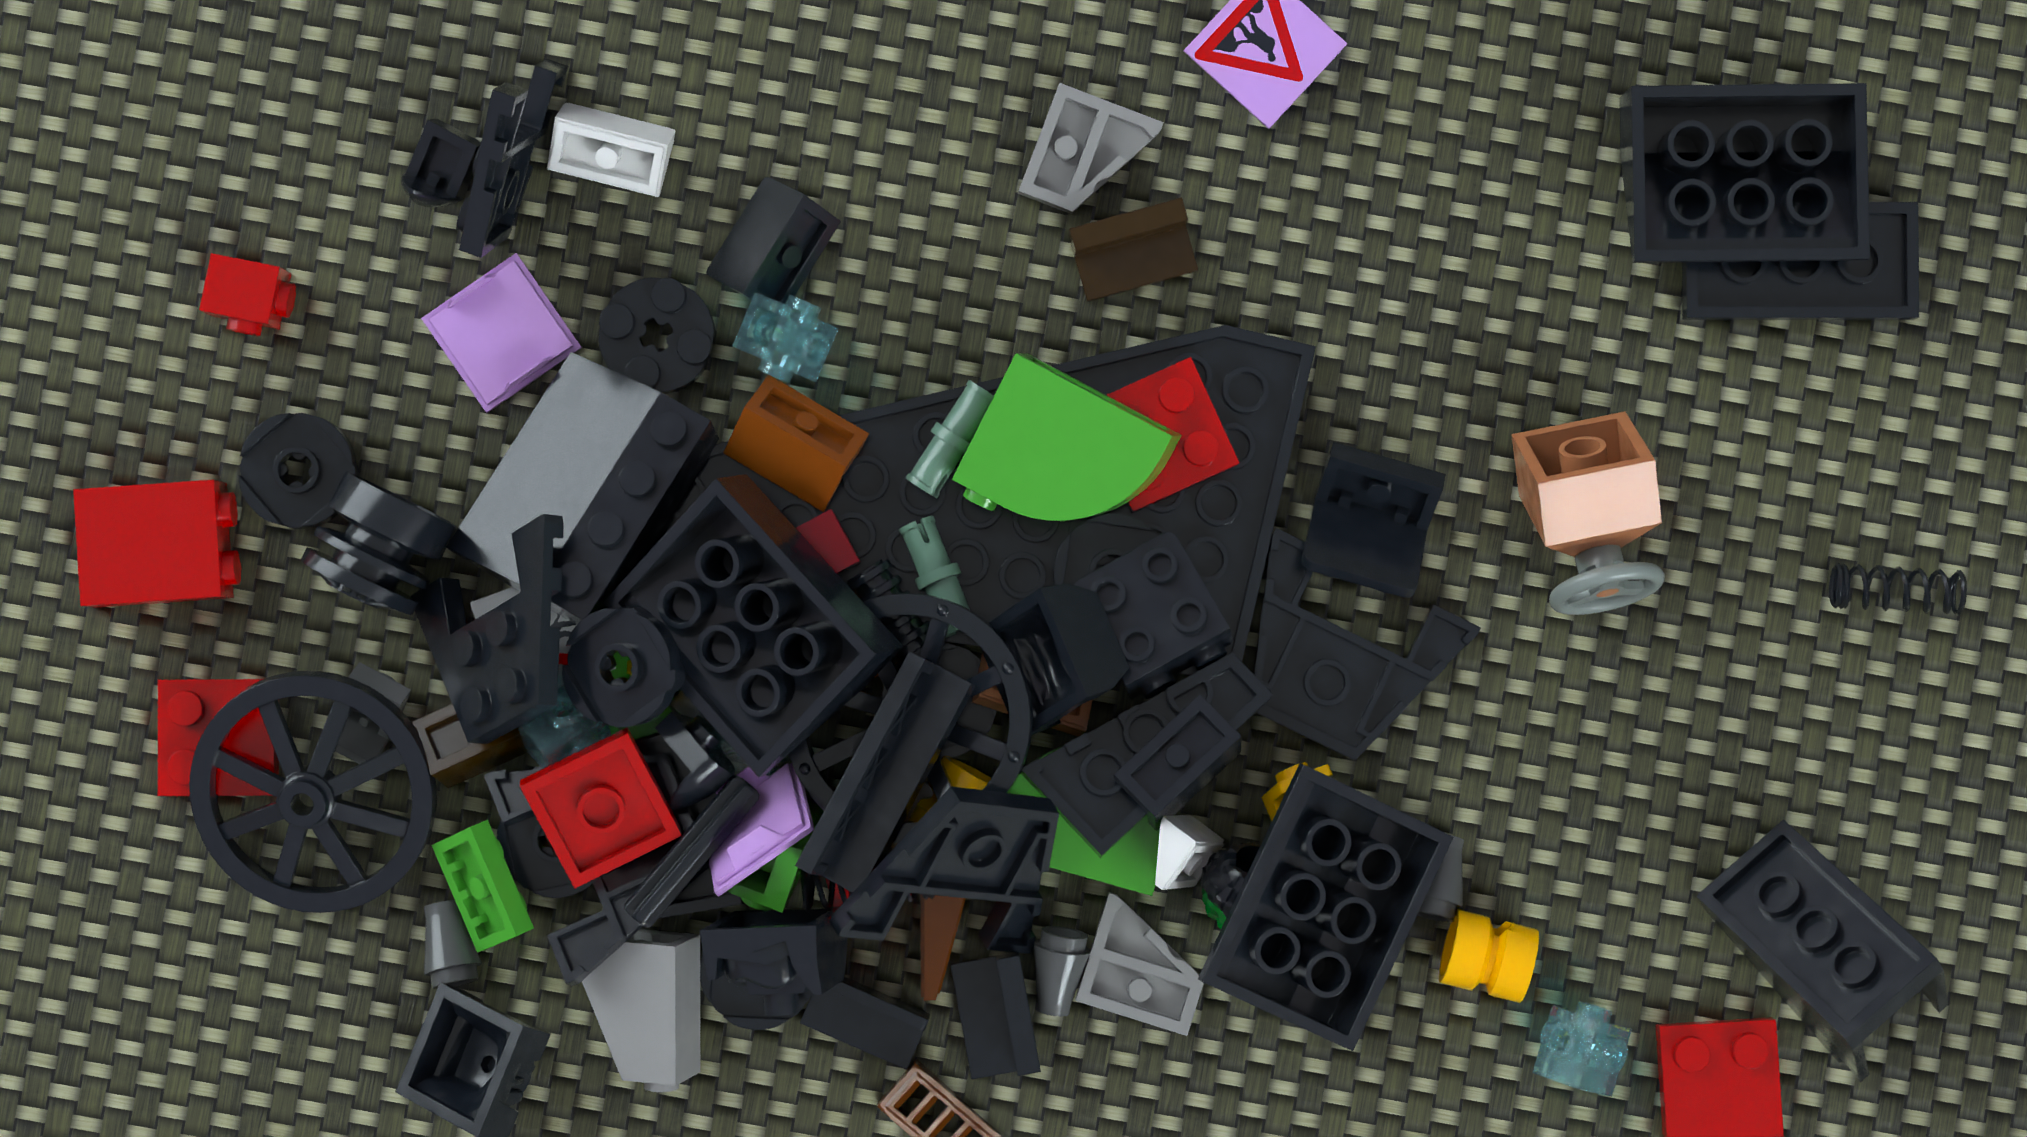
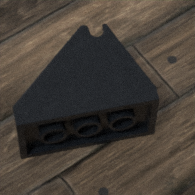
(1821, 942)

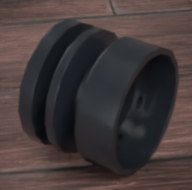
(378, 544)

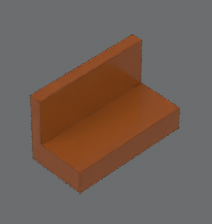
(795, 442)

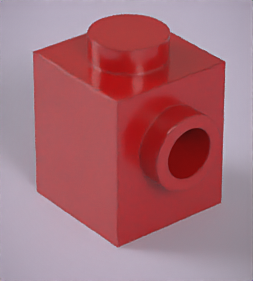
(247, 294)

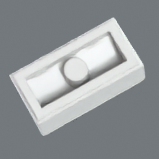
(610, 149)
(1183, 851)

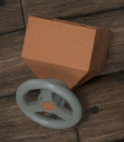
(1588, 496)

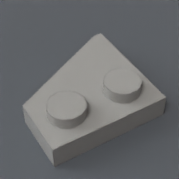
(1083, 147)
(1138, 972)

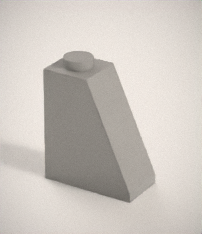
(651, 1007)

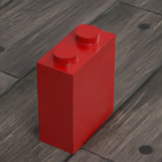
(155, 543)

